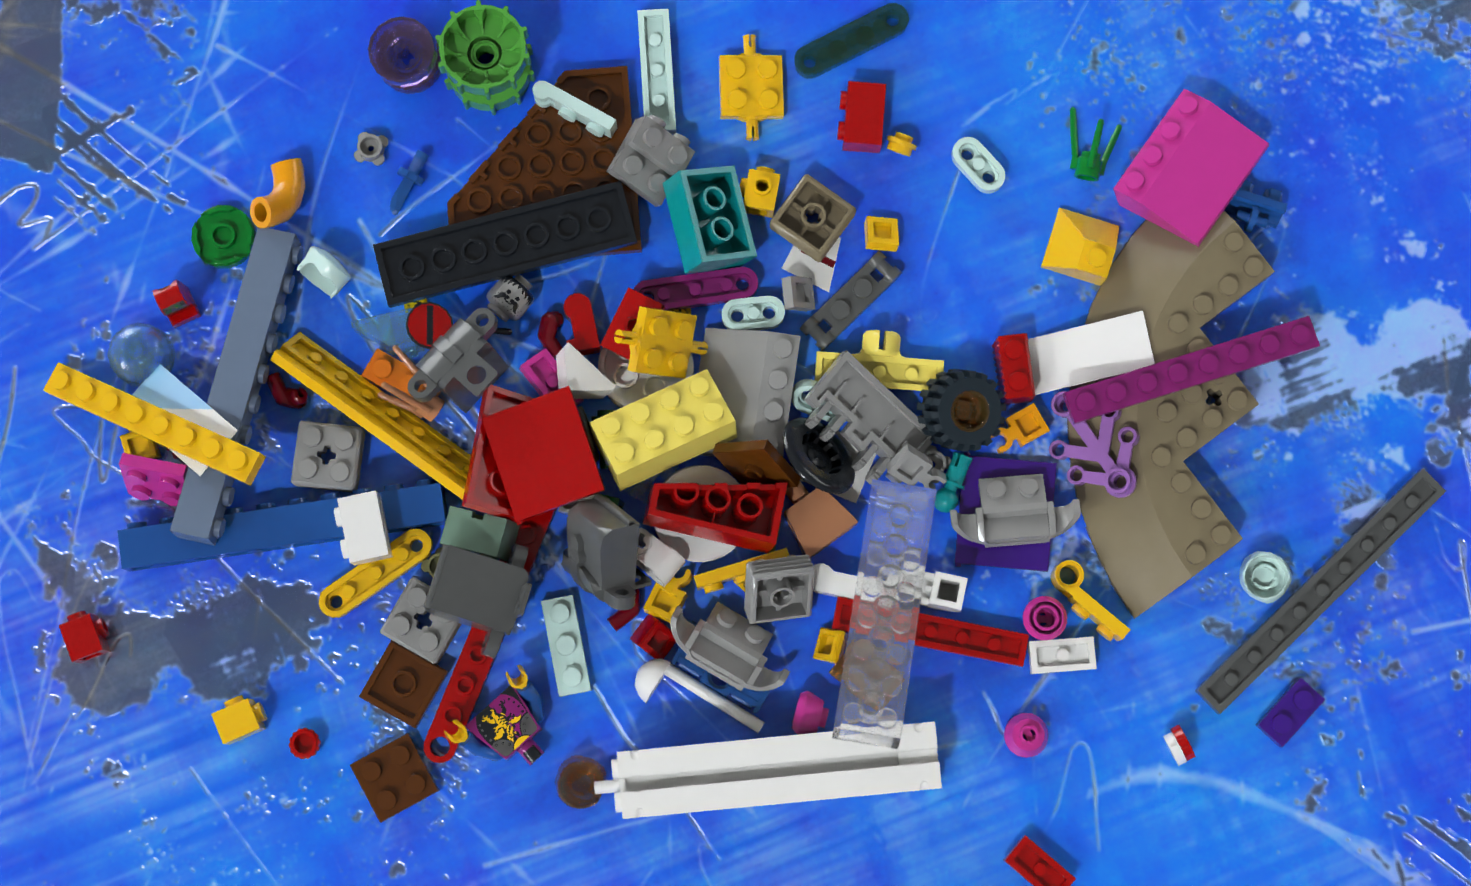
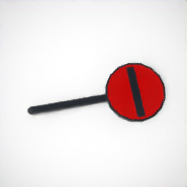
(430, 321)

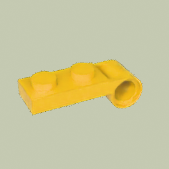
(1085, 605)

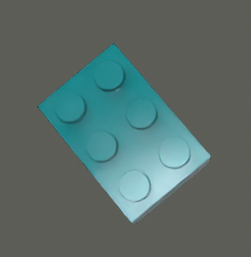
(709, 219)

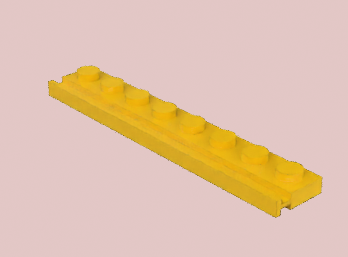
(386, 421)

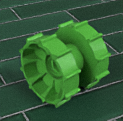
(478, 32)

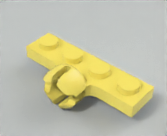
(886, 363)

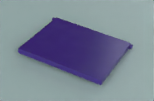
(1022, 557)

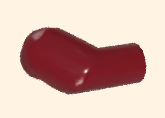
(547, 331)
(284, 395)
(622, 617)

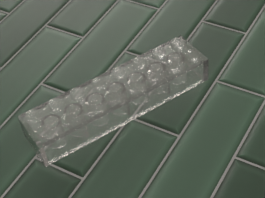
(884, 615)

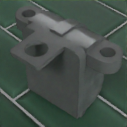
(460, 362)
(604, 552)
(480, 592)

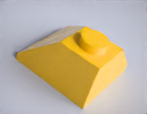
(1081, 247)

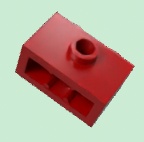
(626, 319)

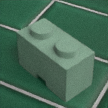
(480, 534)

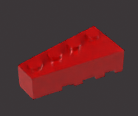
(719, 512)

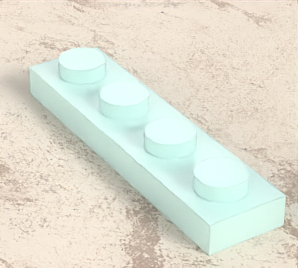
(657, 66)

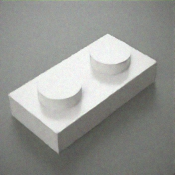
(1062, 655)

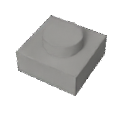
(798, 293)

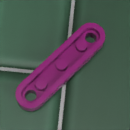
(700, 288)

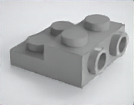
(650, 158)

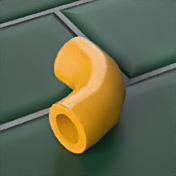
(284, 197)

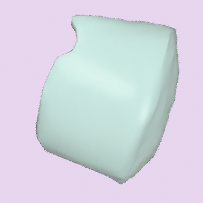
(324, 271)
(1265, 576)

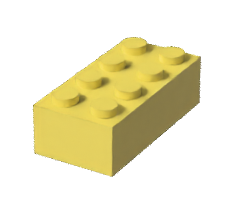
(663, 429)

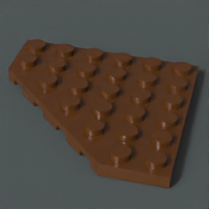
(554, 156)

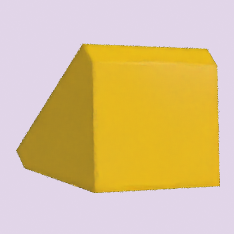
(830, 645)

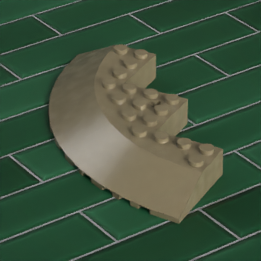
(1169, 521)

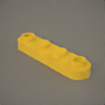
(372, 577)

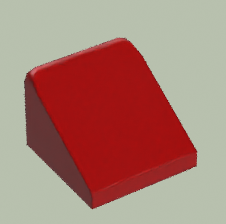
(653, 637)

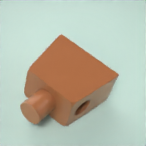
(816, 519)

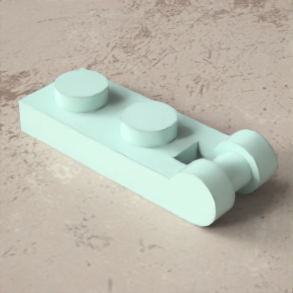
(574, 109)

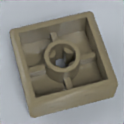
(811, 198)

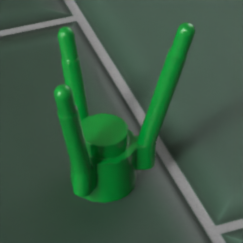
(1089, 165)

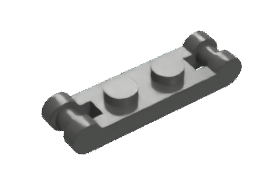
(851, 301)

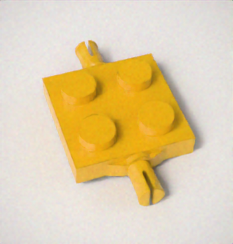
(751, 87)
(661, 342)

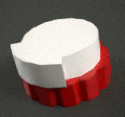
(1179, 745)

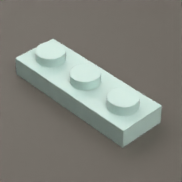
(566, 646)

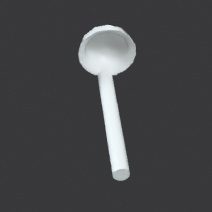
(653, 671)

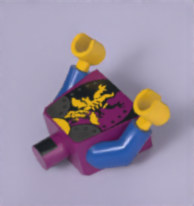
(505, 724)

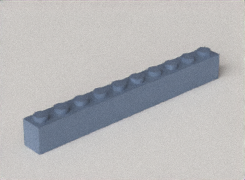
(240, 376)

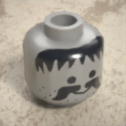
(510, 298)

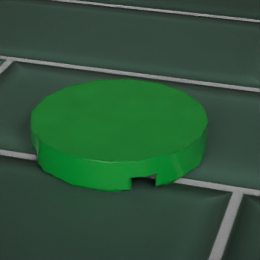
(223, 236)

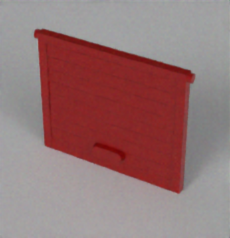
(543, 454)

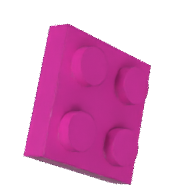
(152, 478)

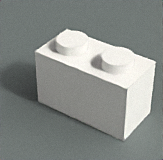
(363, 528)

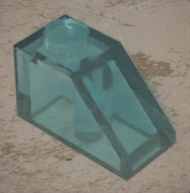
(387, 331)

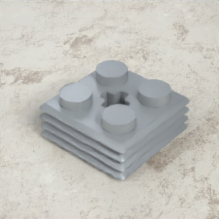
(340, 473)
(779, 589)
(403, 624)

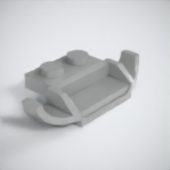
(1014, 513)
(728, 648)

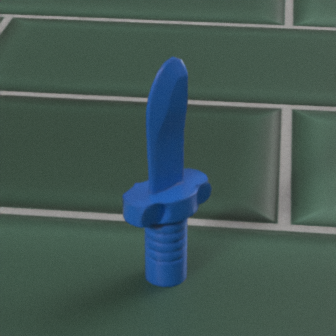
(410, 177)

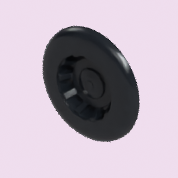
(818, 462)

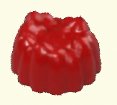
(304, 743)

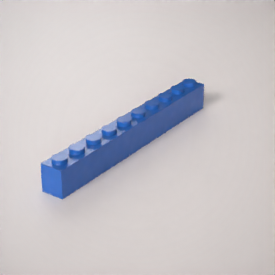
(278, 527)

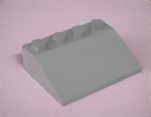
(754, 378)

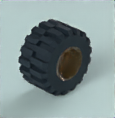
(961, 410)

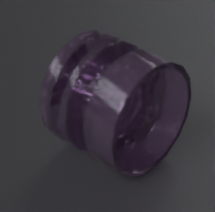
(393, 44)

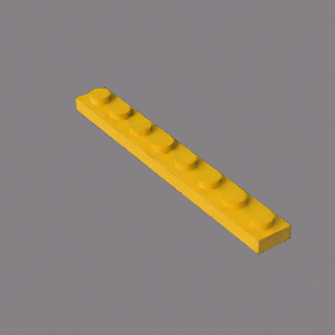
(155, 424)

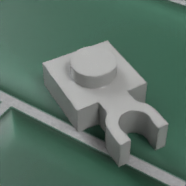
(914, 466)

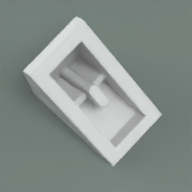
(581, 375)

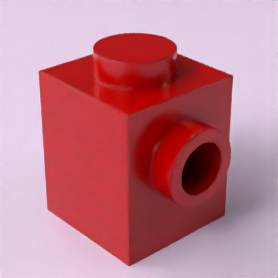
(85, 636)

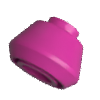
(1054, 617)
(809, 714)
(1022, 725)

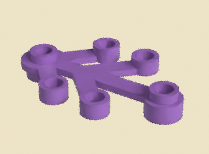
(1099, 451)

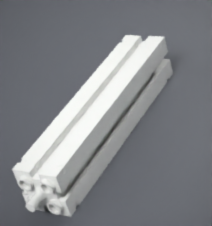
(769, 772)

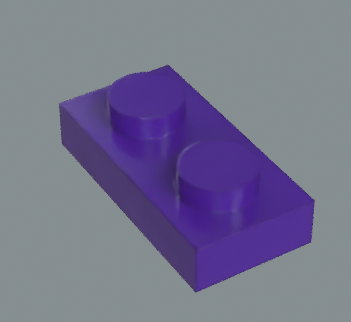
(1290, 712)

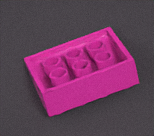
(1190, 168)

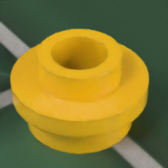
(901, 144)

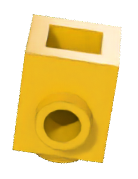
(239, 719)

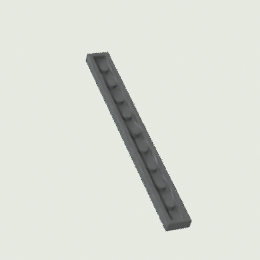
(1320, 591)

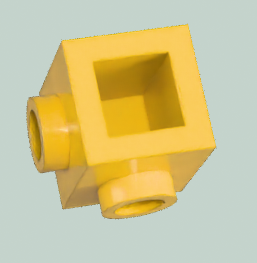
(760, 191)

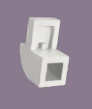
(943, 591)

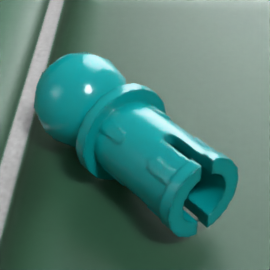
(946, 497)

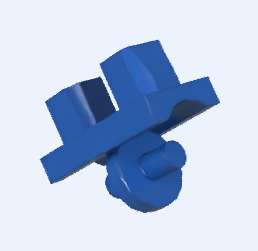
(1257, 209)

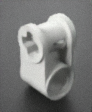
(657, 558)

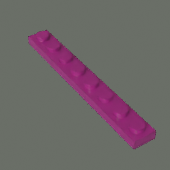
(1191, 370)

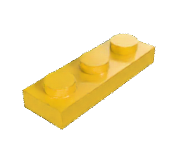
(714, 579)

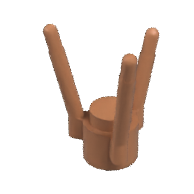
(421, 409)

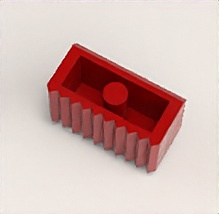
(1014, 368)

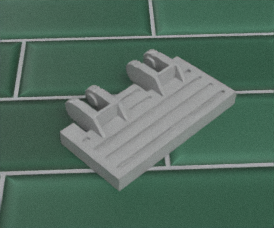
(873, 413)

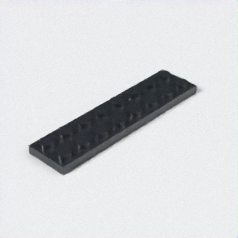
(504, 244)

